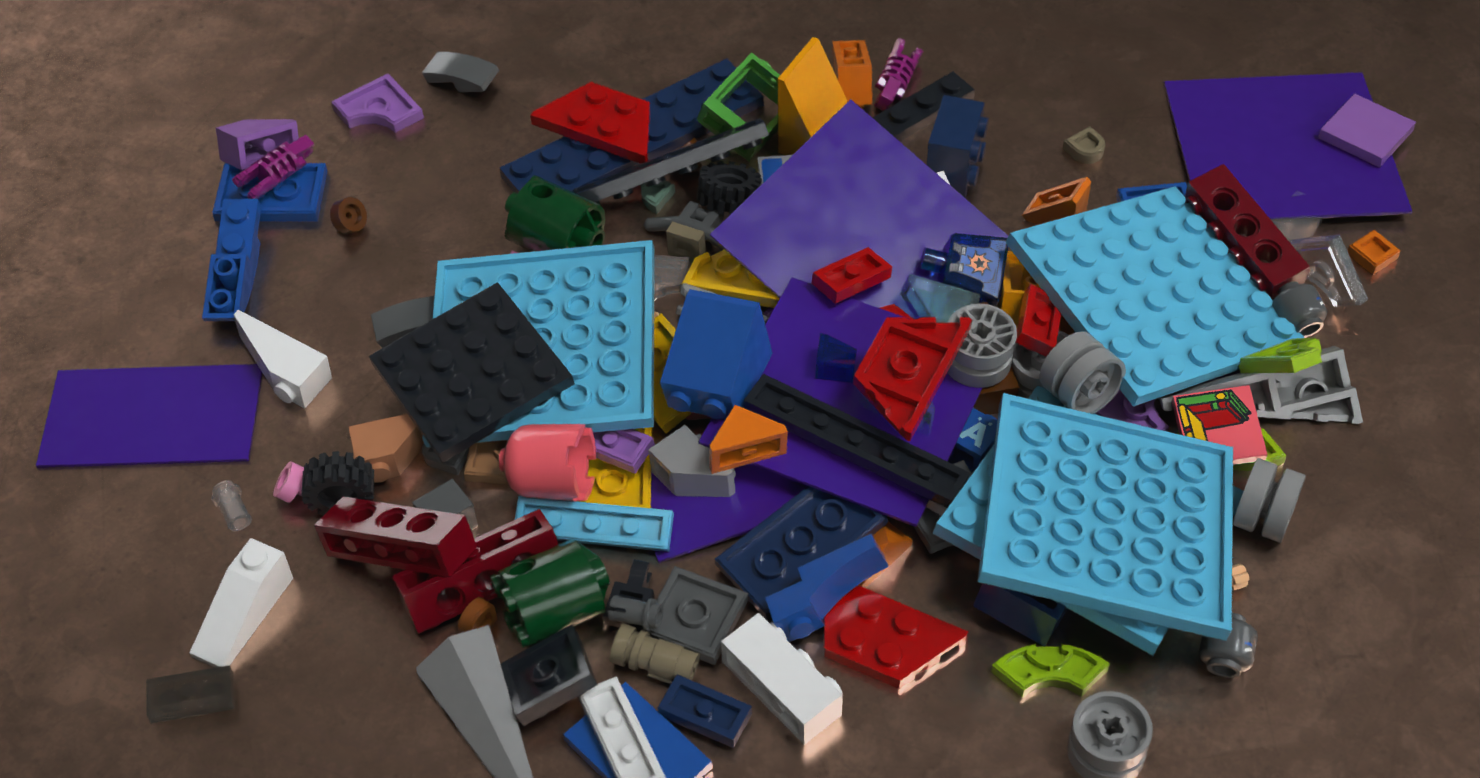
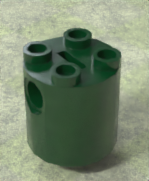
(552, 218)
(551, 591)

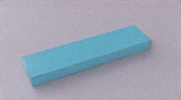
(604, 523)

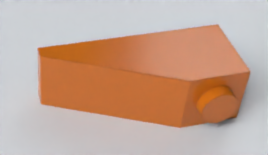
(853, 70)

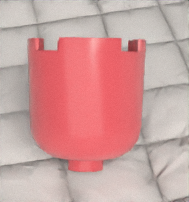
(549, 461)

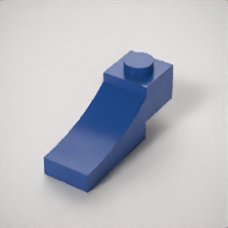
(824, 582)

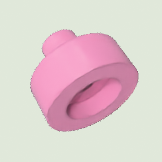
(289, 482)

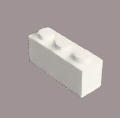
(782, 677)

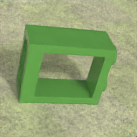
(719, 118)

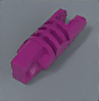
(896, 74)
(275, 166)

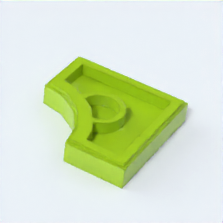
(1284, 357)

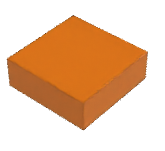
(1373, 252)

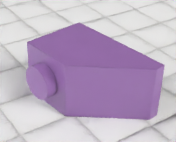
(251, 139)

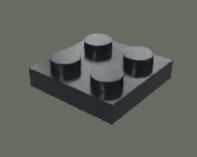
(548, 675)

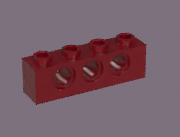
(1242, 215)
(396, 536)
(497, 549)

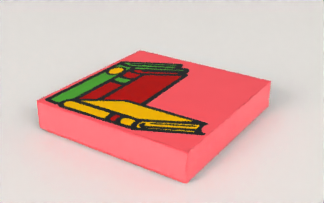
(1222, 418)

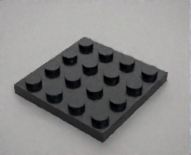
(471, 371)

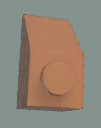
(387, 445)

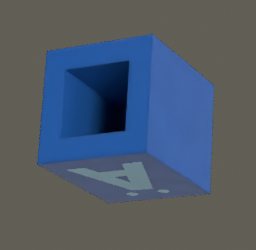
(975, 440)

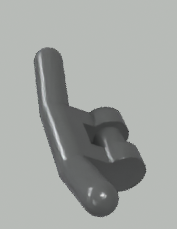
(692, 216)

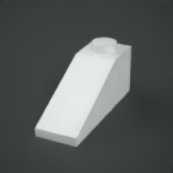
(288, 365)
(241, 603)

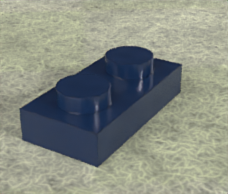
(705, 710)

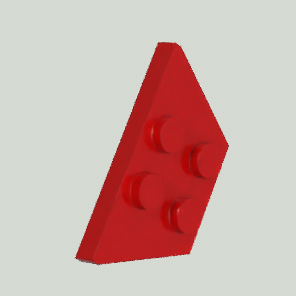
(600, 119)
(908, 367)
(886, 637)

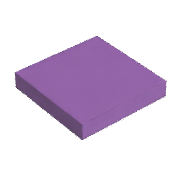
(1367, 130)

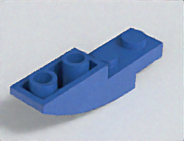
(235, 261)

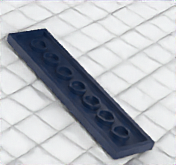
(670, 127)

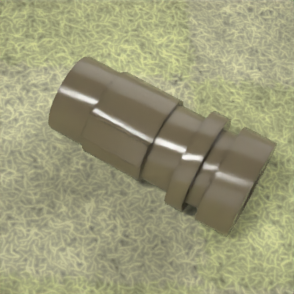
(658, 657)

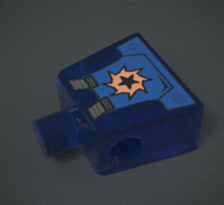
(970, 264)

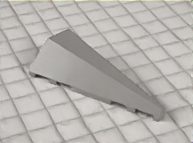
(1312, 394)
(473, 692)

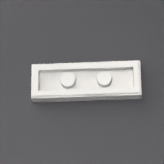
(619, 731)

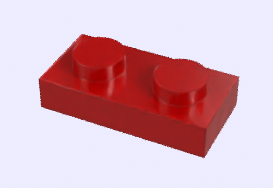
(851, 275)
(1038, 322)

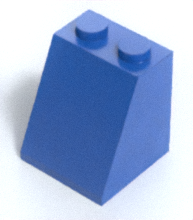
(715, 354)

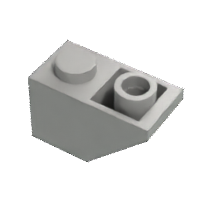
(685, 467)

